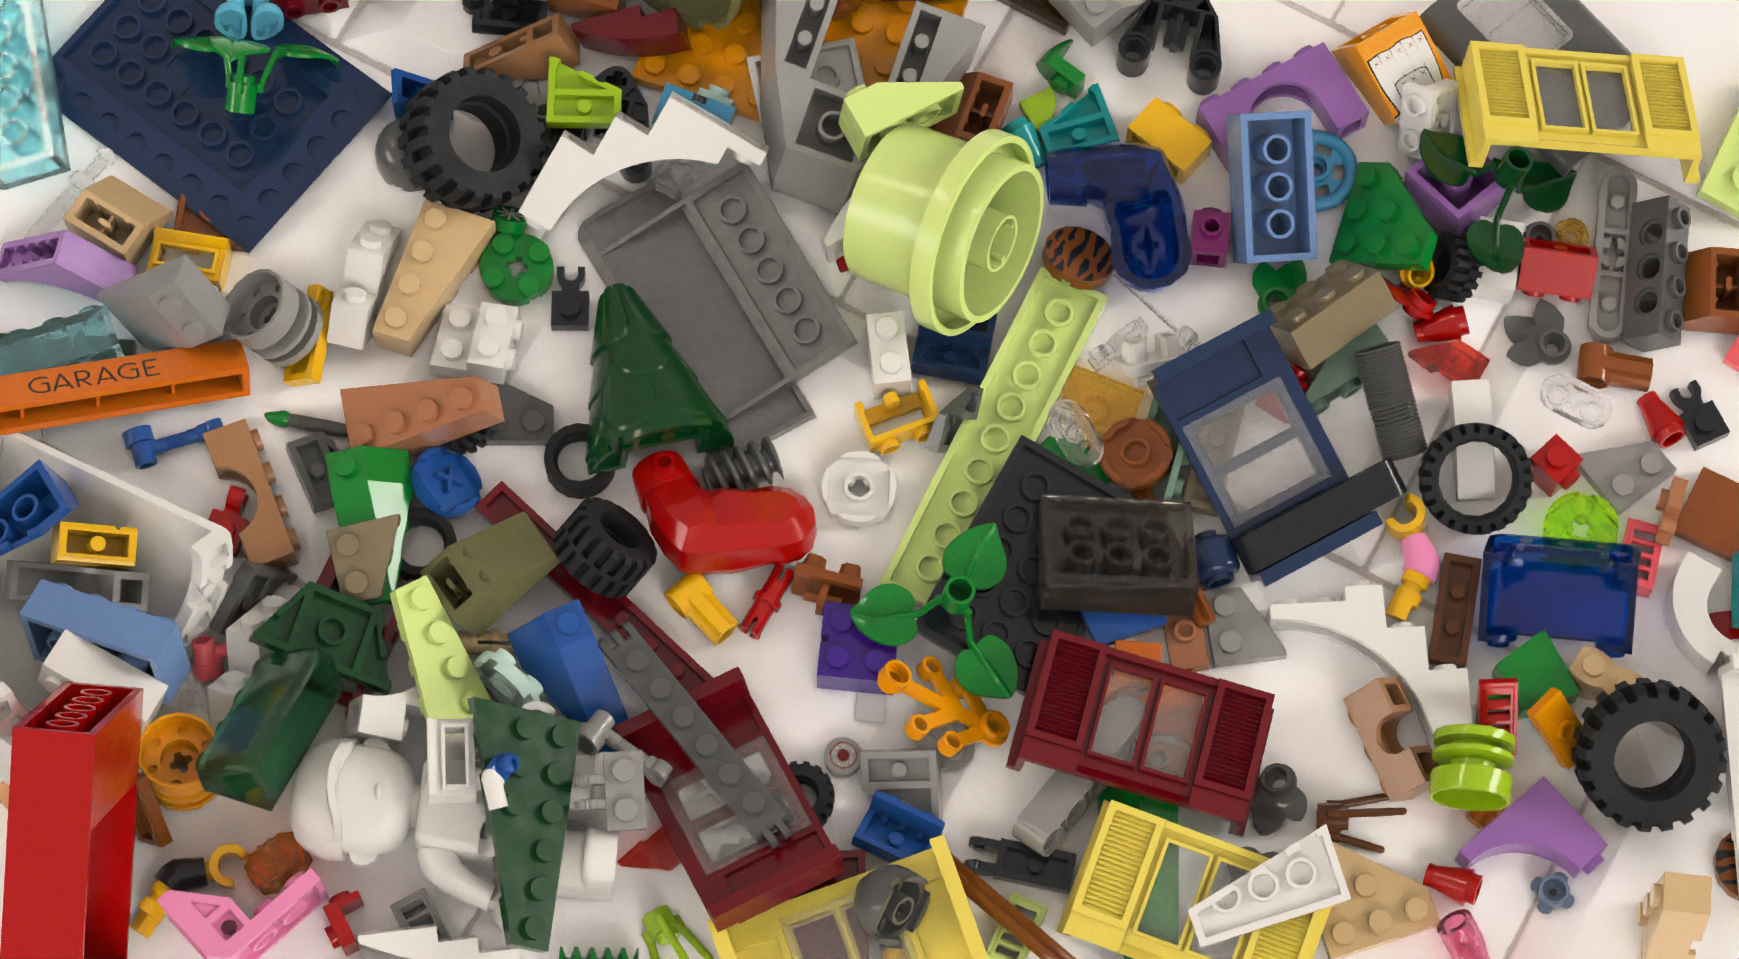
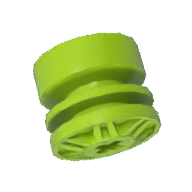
(1472, 767)

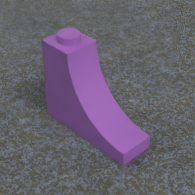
(63, 262)
(1540, 826)

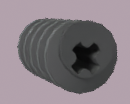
(742, 466)

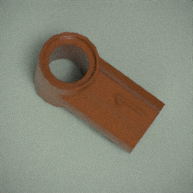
(1605, 368)

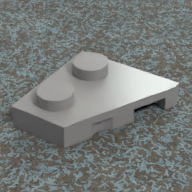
(1626, 472)

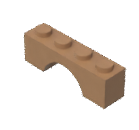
(237, 458)

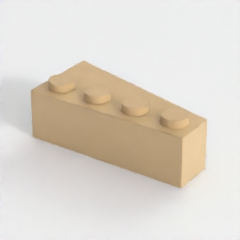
(434, 264)

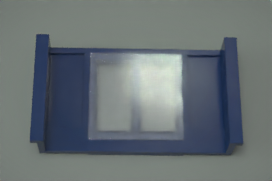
(1252, 436)

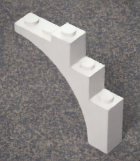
(1359, 624)

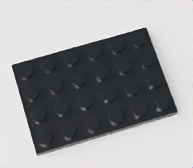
(1013, 605)

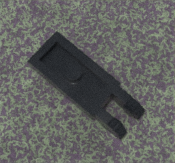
(1023, 865)

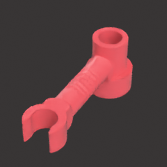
(208, 658)

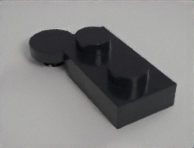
(501, 17)

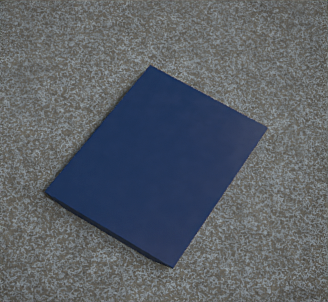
(170, 119)

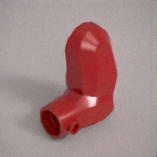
(723, 526)

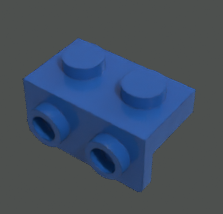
(895, 828)

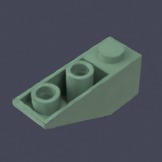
(1340, 372)

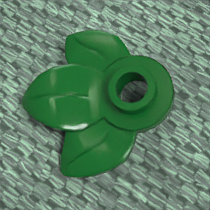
(1279, 284)

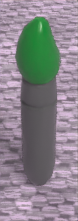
(284, 419)

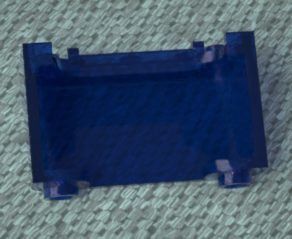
(1559, 587)

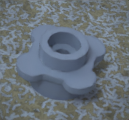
(1558, 883)

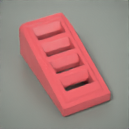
(1645, 584)

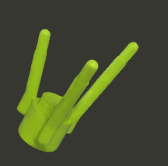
(664, 928)

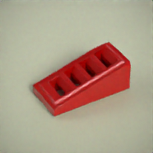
(1498, 686)

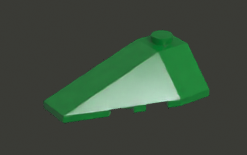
(369, 486)

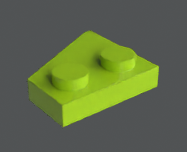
(579, 99)

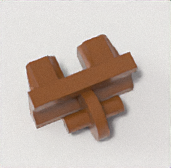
(822, 585)

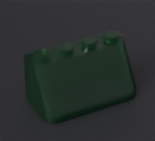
(270, 726)

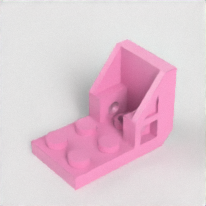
(211, 919)

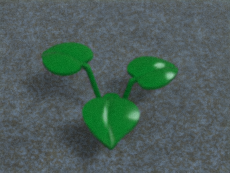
(241, 86)
(973, 562)

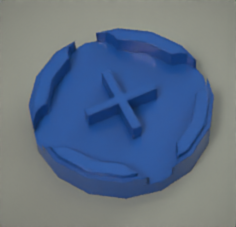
(446, 482)

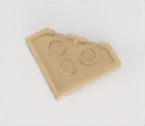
(1381, 907)

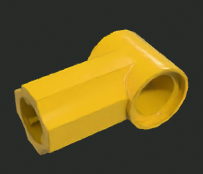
(695, 600)

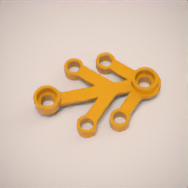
(985, 726)

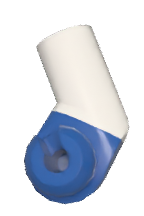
(495, 776)

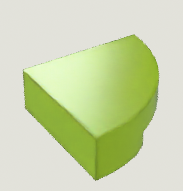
(1039, 107)

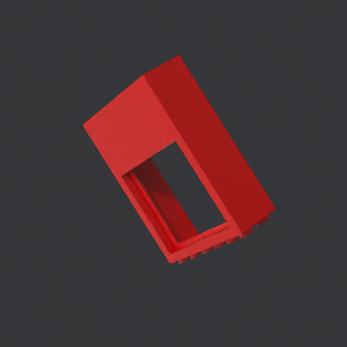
(72, 825)

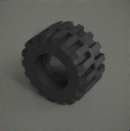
(605, 547)

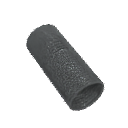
(1387, 395)

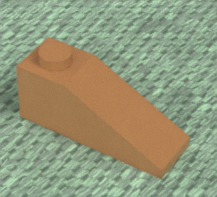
(527, 50)

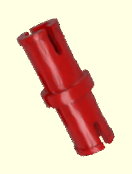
(766, 601)

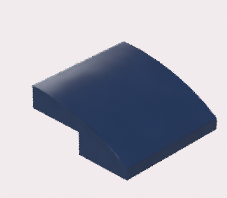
(954, 357)

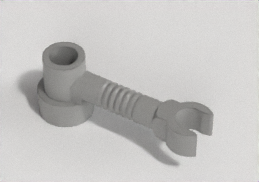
(599, 732)

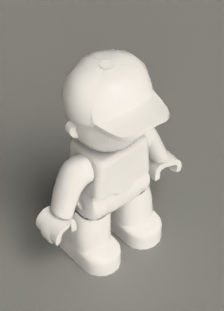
(366, 801)

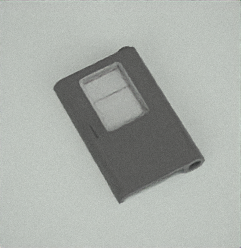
(1533, 23)

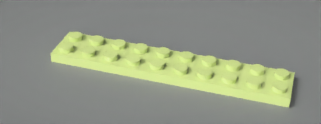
(1015, 402)

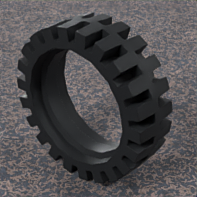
(1520, 484)

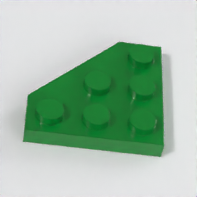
(1383, 223)

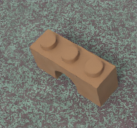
(1376, 714)

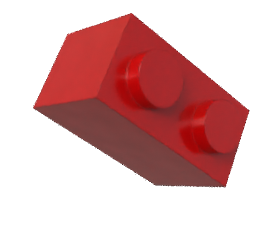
(1557, 270)

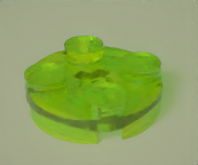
(1581, 509)

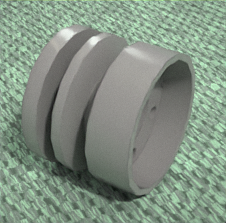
(273, 317)

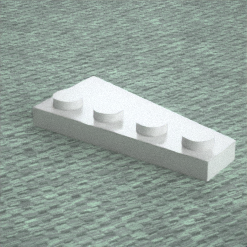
(1283, 888)

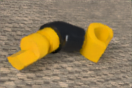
(185, 876)

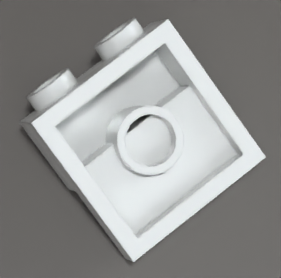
(477, 341)

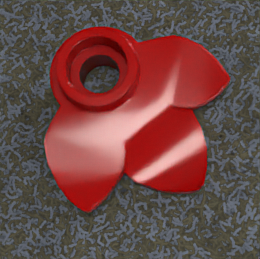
(1414, 300)

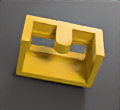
(194, 245)
(892, 408)

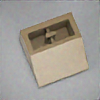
(116, 218)

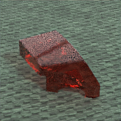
(1452, 359)
(652, 854)

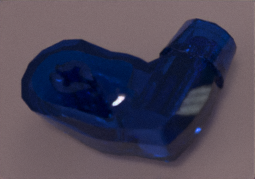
(1138, 205)

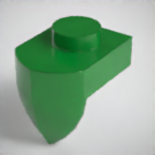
(1059, 73)

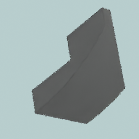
(950, 417)

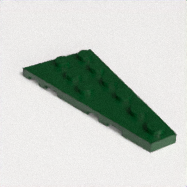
(533, 826)

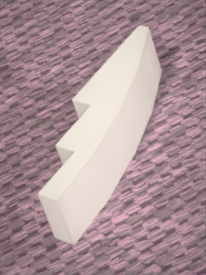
(423, 943)

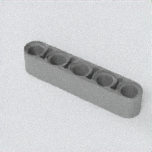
(1055, 811)

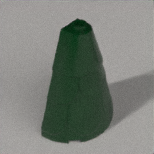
(642, 387)

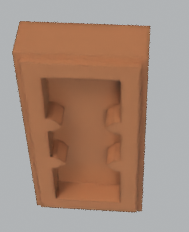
(1186, 644)

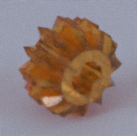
(276, 863)

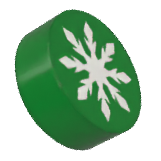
(509, 220)

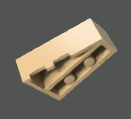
(1674, 915)

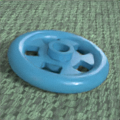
(1342, 156)

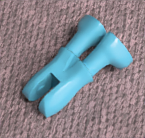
(265, 20)

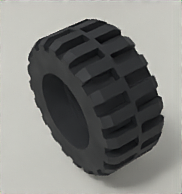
(509, 121)
(1681, 792)

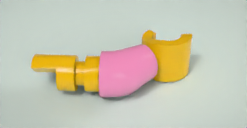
(1420, 560)

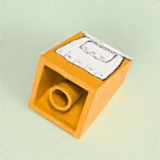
(1389, 57)

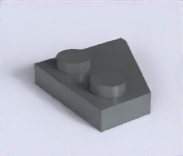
(526, 419)
(311, 468)

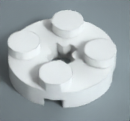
(844, 473)

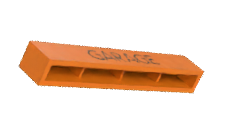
(123, 386)

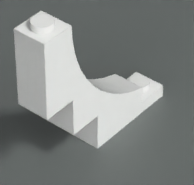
(678, 133)

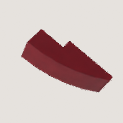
(634, 33)

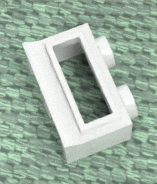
(438, 790)

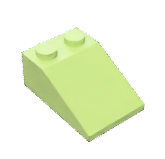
(877, 109)

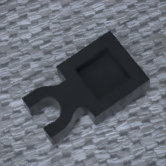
(570, 305)
(1701, 420)

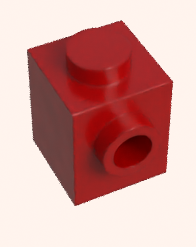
(1555, 466)

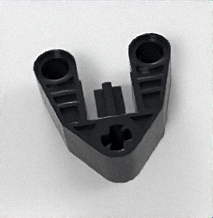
(1205, 49)
(632, 105)

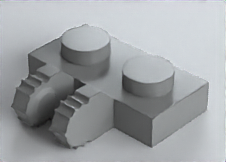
(623, 791)

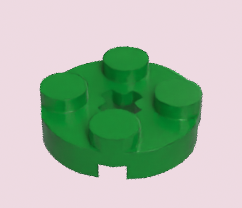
(528, 285)

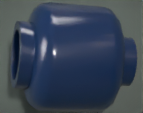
(1215, 559)

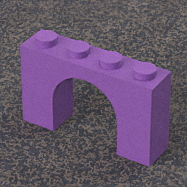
(1308, 77)

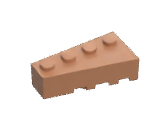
(420, 412)

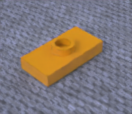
(1556, 725)

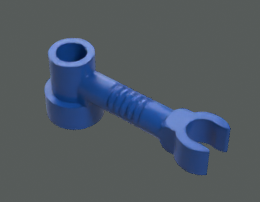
(145, 447)

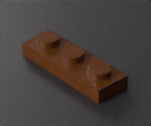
(1454, 610)

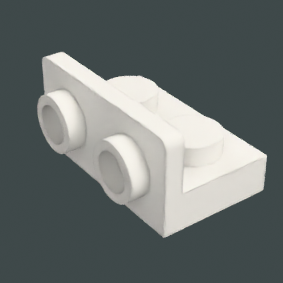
(1427, 108)

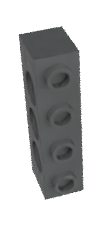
(1656, 274)

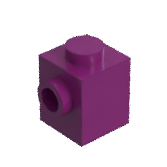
(1210, 237)

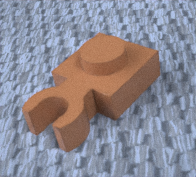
(1670, 505)

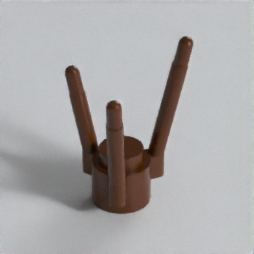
(1337, 814)

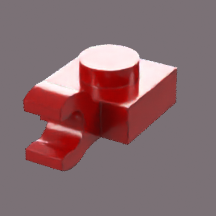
(231, 516)

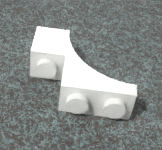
(363, 279)
(241, 657)
(382, 716)

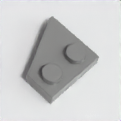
(1239, 631)
(905, 773)

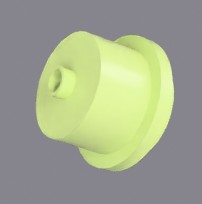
(945, 222)

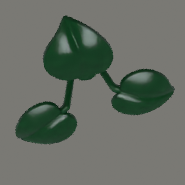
(1542, 188)

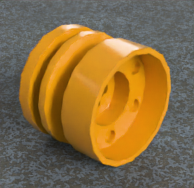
(165, 746)

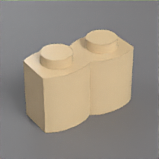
(1597, 672)

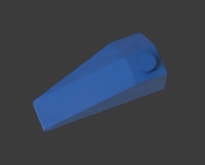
(33, 506)
(568, 664)

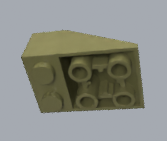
(490, 571)

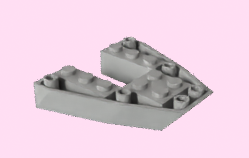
(801, 115)

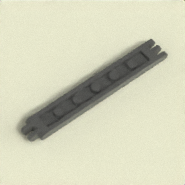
(696, 735)

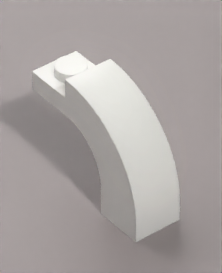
(1689, 615)

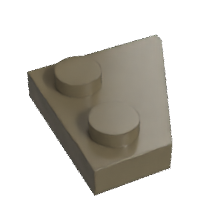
(363, 556)

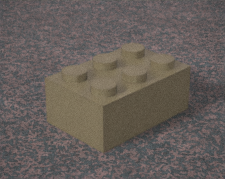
(1330, 312)

